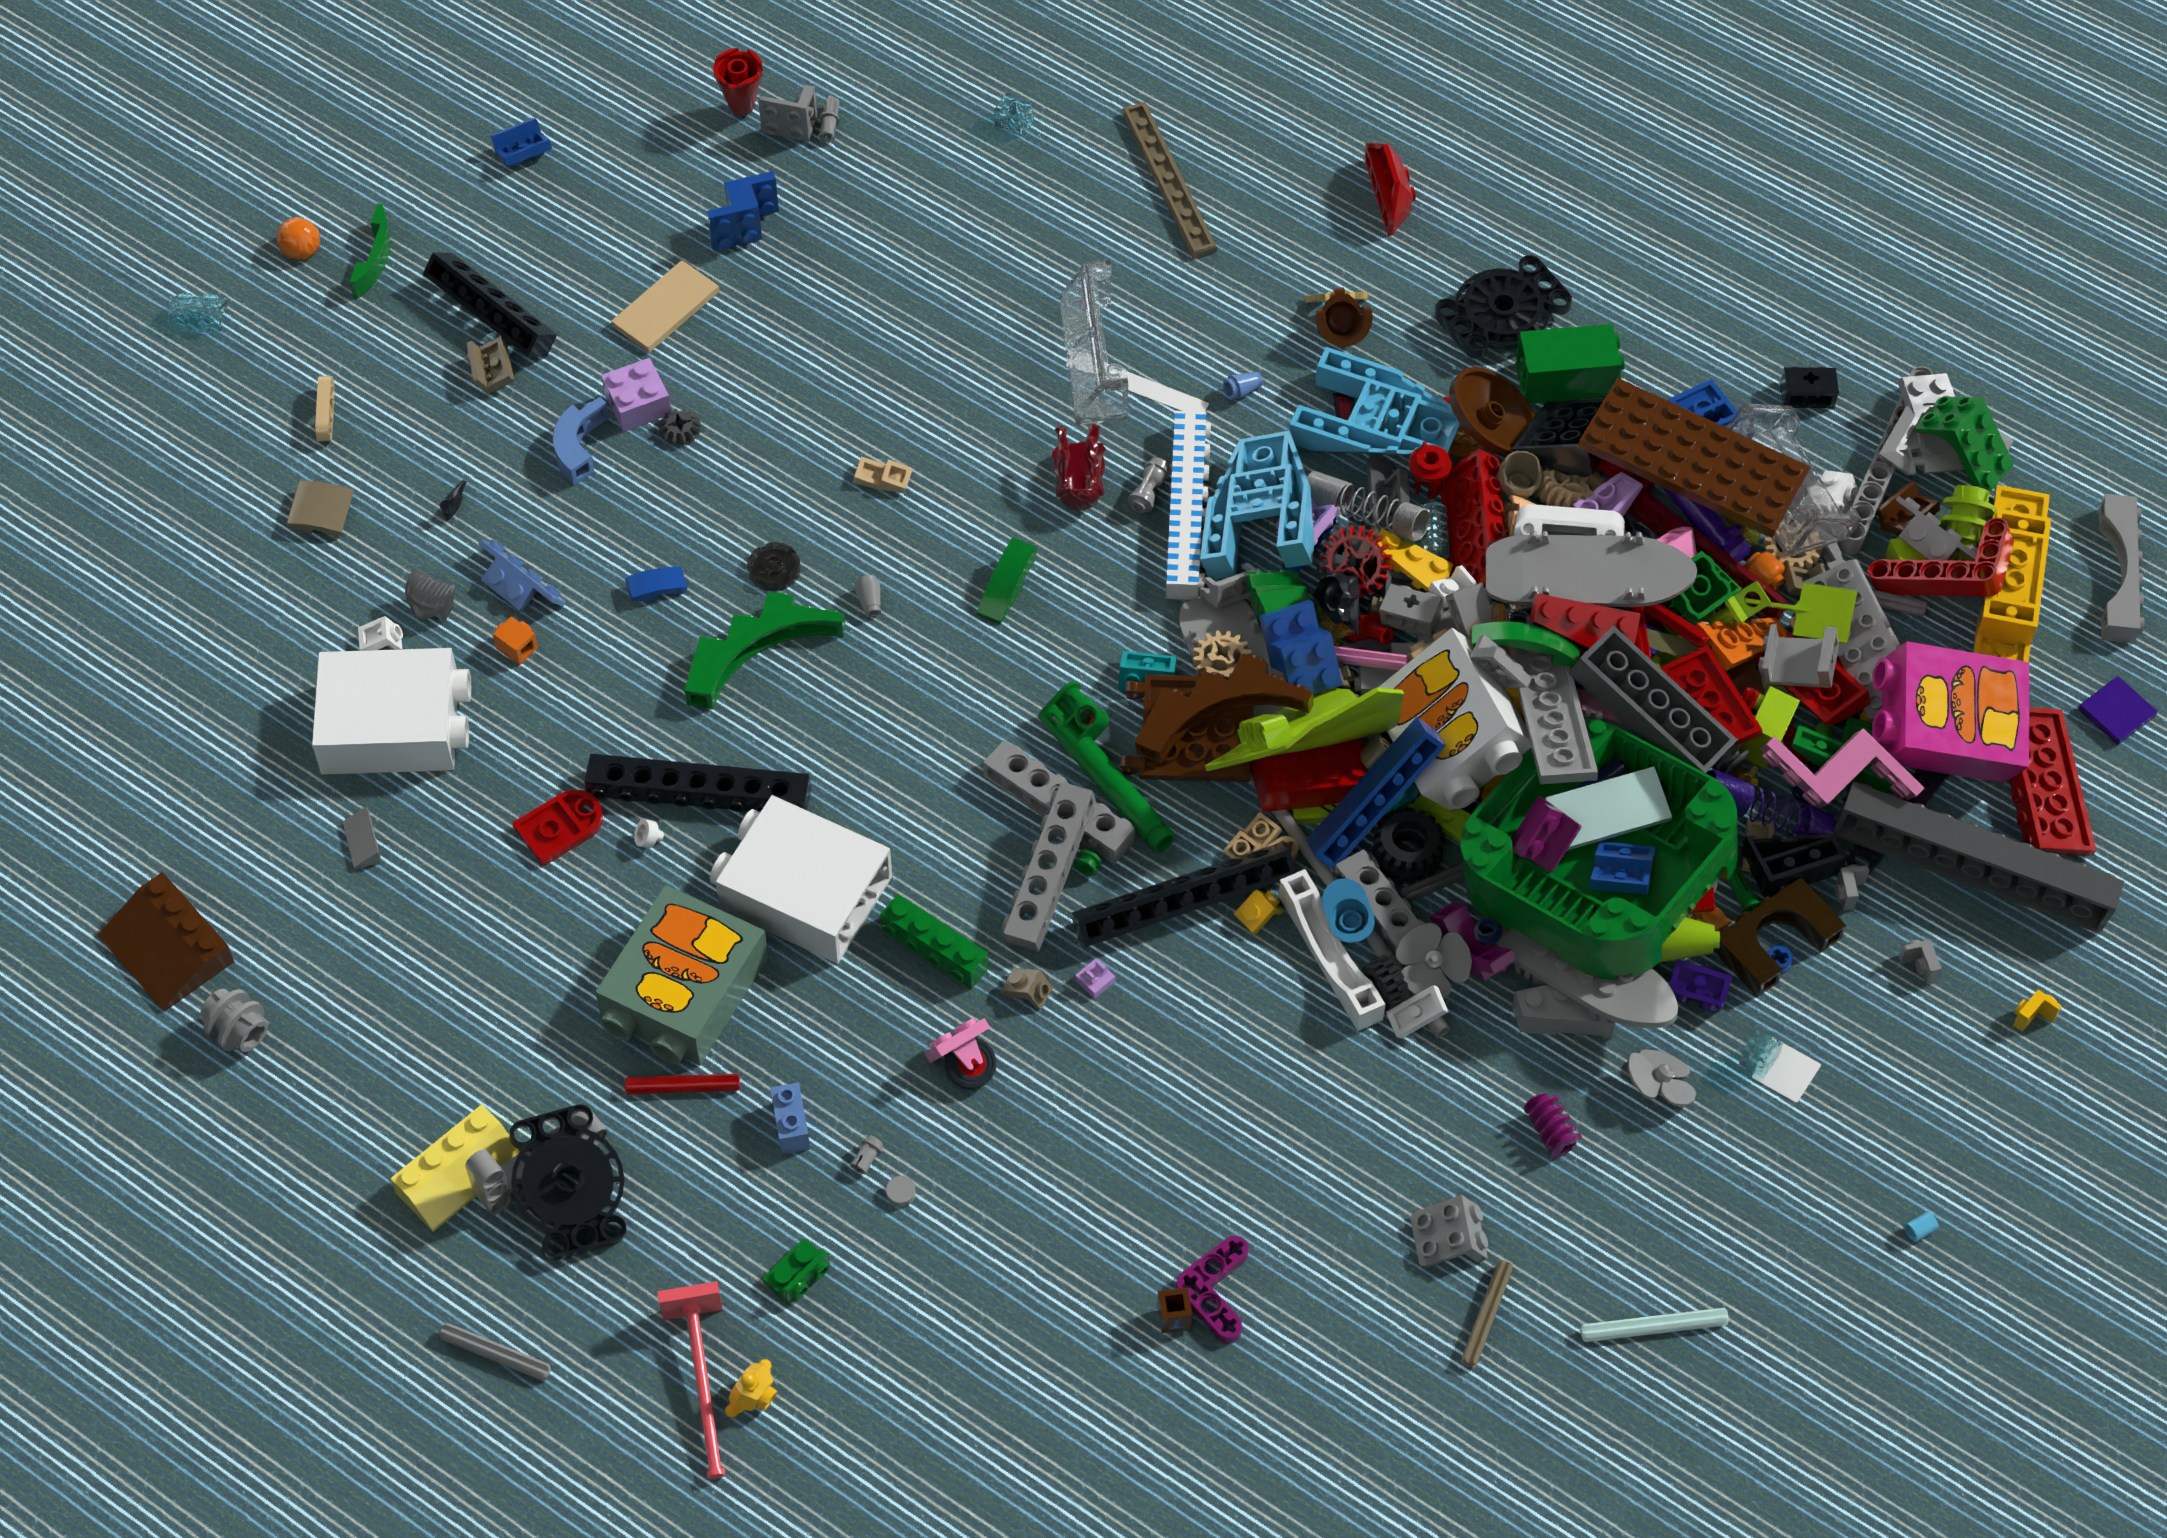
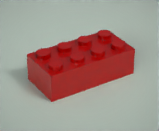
(1308, 776)

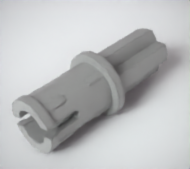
(829, 119)

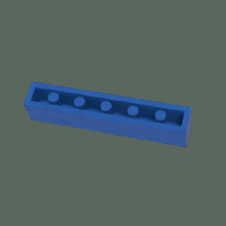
(1375, 793)

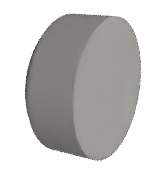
(900, 1191)

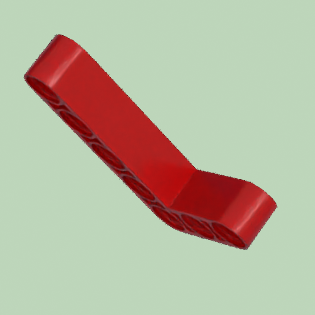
(1950, 577)

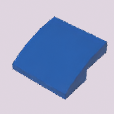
(1623, 867)

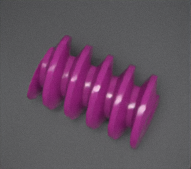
(1552, 1125)

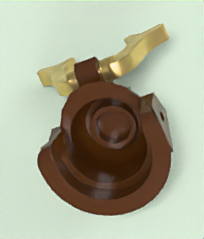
(1342, 318)

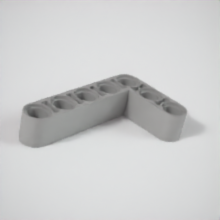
(493, 1182)

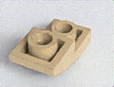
(1256, 836)

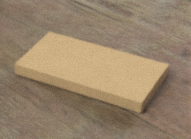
(665, 306)

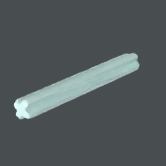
(1654, 1324)

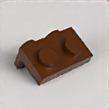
(1895, 518)

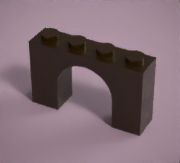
(1792, 905)

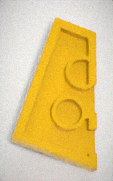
(1414, 561)

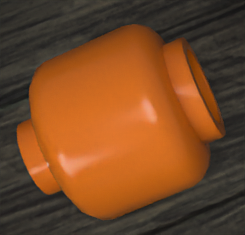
(1767, 569)

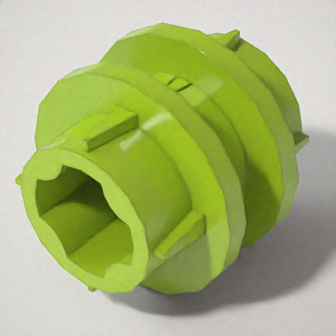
(1967, 511)

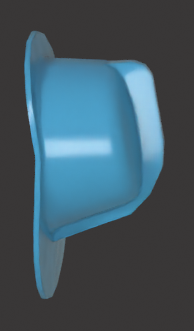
(1348, 910)

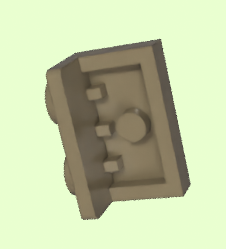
(490, 364)

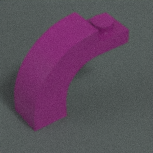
(1485, 958)

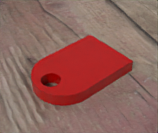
(559, 825)

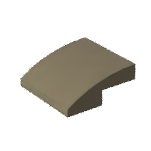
(319, 507)

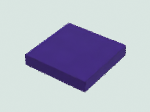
(2117, 710)

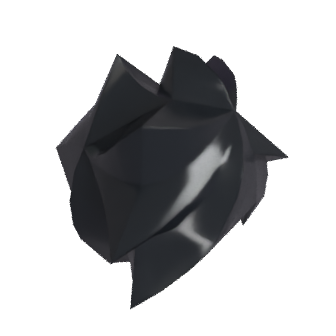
(1339, 598)

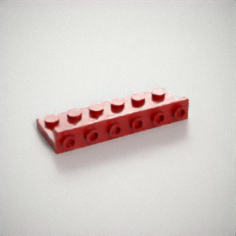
(1473, 512)
(2050, 792)

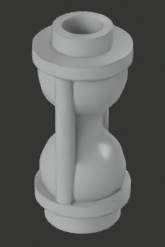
(1154, 475)

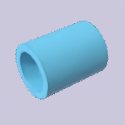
(1921, 1226)

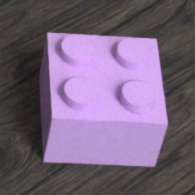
(636, 394)

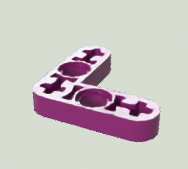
(1205, 1282)

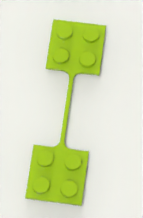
(1818, 609)

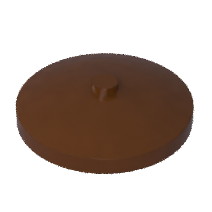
(1490, 409)

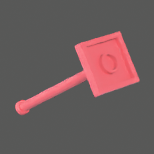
(688, 1303)

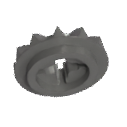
(671, 433)

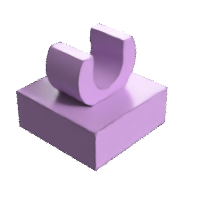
(1095, 978)

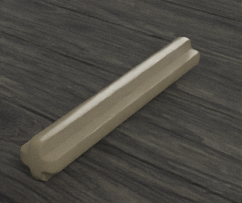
(1486, 1314)

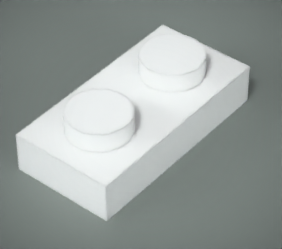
(1417, 1011)

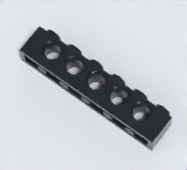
(490, 304)

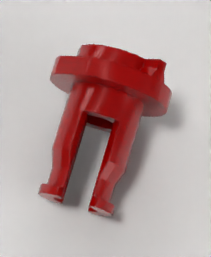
(1431, 466)

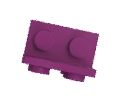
(1545, 834)

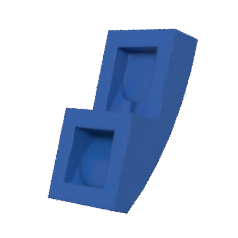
(651, 583)

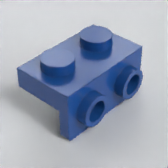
(520, 143)

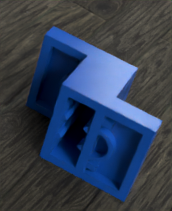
(745, 202)
(1708, 402)
(1300, 647)

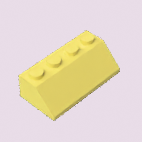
(437, 1180)

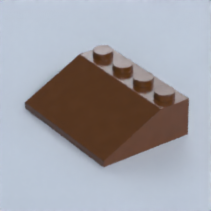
(165, 942)

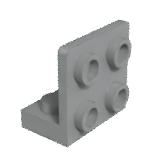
(789, 118)

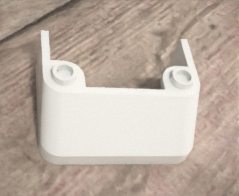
(1568, 521)

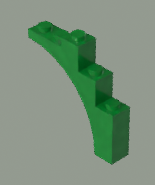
(779, 622)

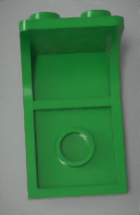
(1973, 435)

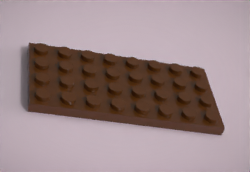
(1694, 457)

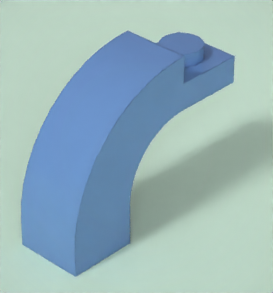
(570, 429)

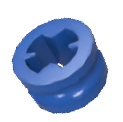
(1782, 953)

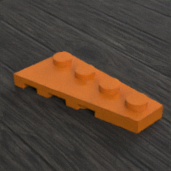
(1737, 642)

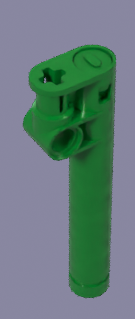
(1069, 722)

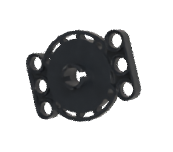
(1505, 290)
(558, 1205)

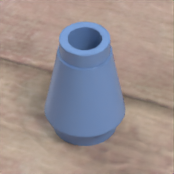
(1241, 384)

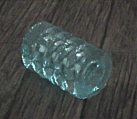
(1436, 536)

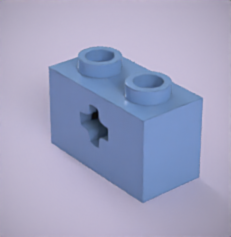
(790, 1118)

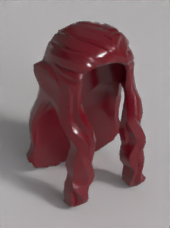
(1079, 469)

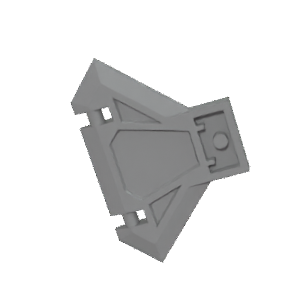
(1931, 451)

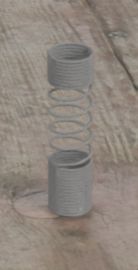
(1408, 521)

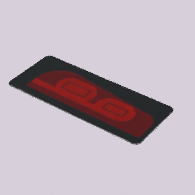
(1343, 405)

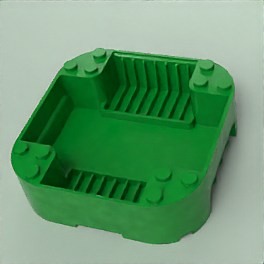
(1587, 927)

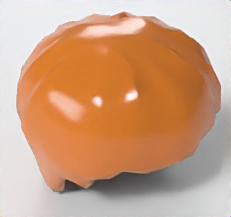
(298, 238)

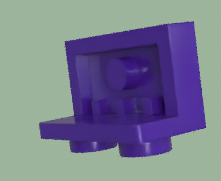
(1700, 985)

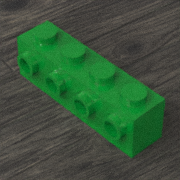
(934, 941)

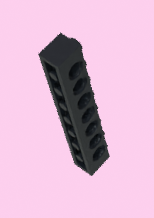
(686, 776)
(1182, 894)

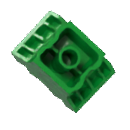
(1275, 590)
(1705, 594)

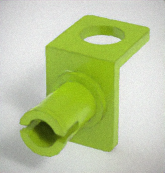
(1738, 609)

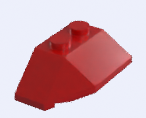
(1389, 184)

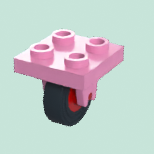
(968, 1059)

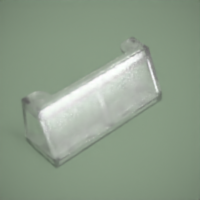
(1096, 386)
(1813, 515)

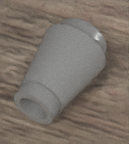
(868, 593)

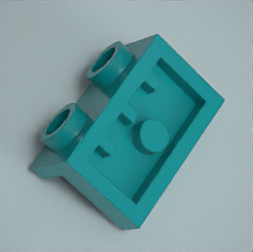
(1137, 665)

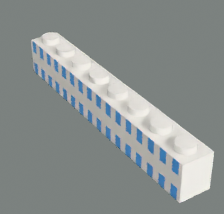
(1186, 504)

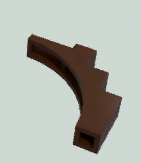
(1213, 694)

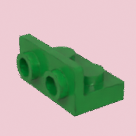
(796, 1271)

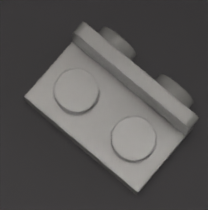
(1499, 664)

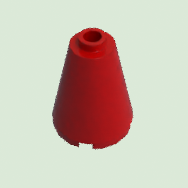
(738, 78)

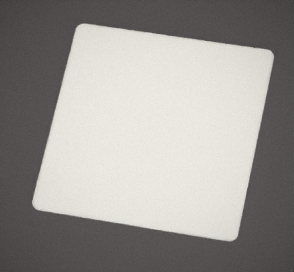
(1790, 1073)

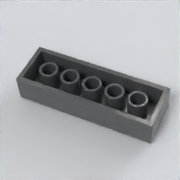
(1651, 702)

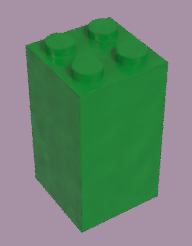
(1568, 363)

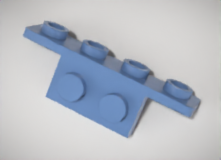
(513, 581)

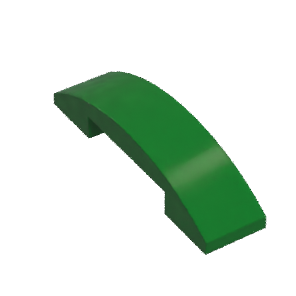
(367, 273)
(1529, 637)

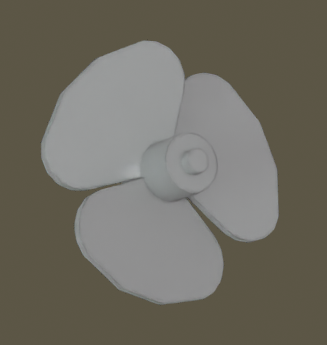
(1421, 954)
(1654, 1073)

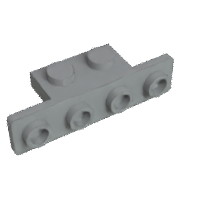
(1929, 538)

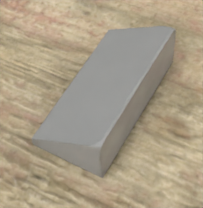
(362, 839)

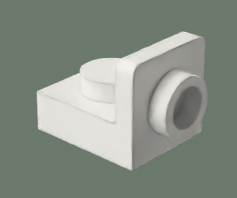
(1459, 580)
(380, 634)

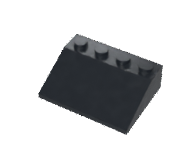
(1556, 434)

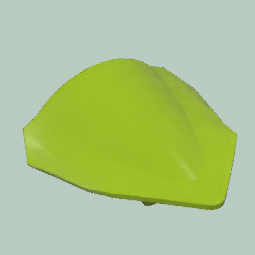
(1333, 719)

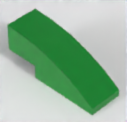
(1007, 580)

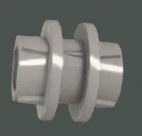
(233, 1020)

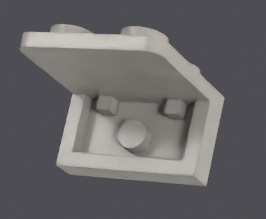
(1449, 1232)

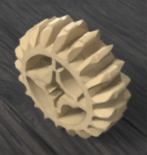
(1566, 490)

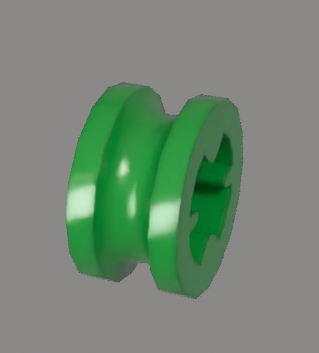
(1087, 862)

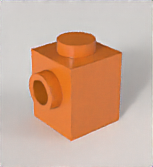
(515, 640)

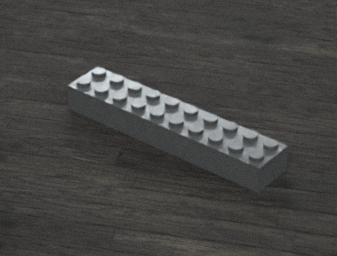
(1978, 857)

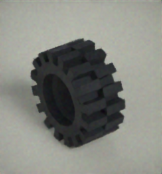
(1387, 981)

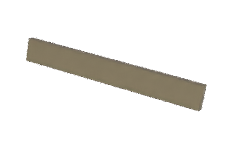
(1169, 180)

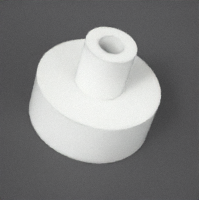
(647, 833)

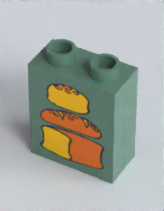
(681, 977)

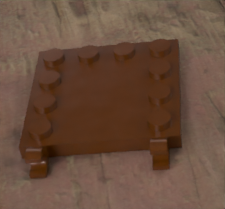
(1198, 746)

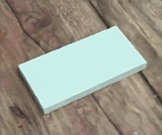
(1614, 806)

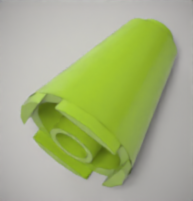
(1690, 940)

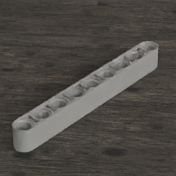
(1875, 483)

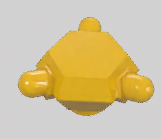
(752, 1389)

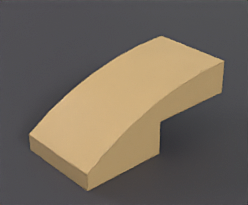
(883, 477)

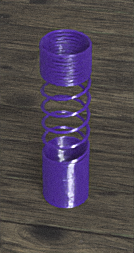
(1810, 821)

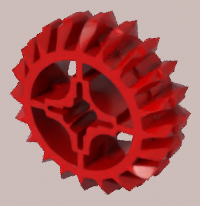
(1350, 550)

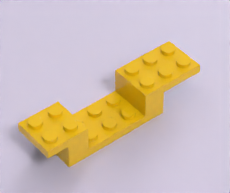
(2012, 616)

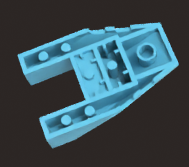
(1387, 418)
(1261, 482)

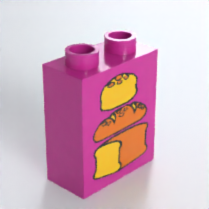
(1953, 711)

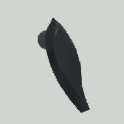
(453, 501)

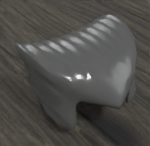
(429, 596)

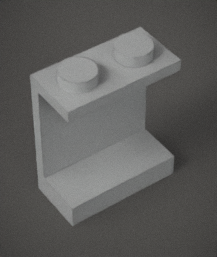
(1799, 659)

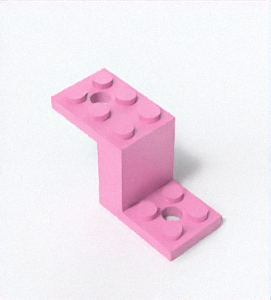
(1841, 769)

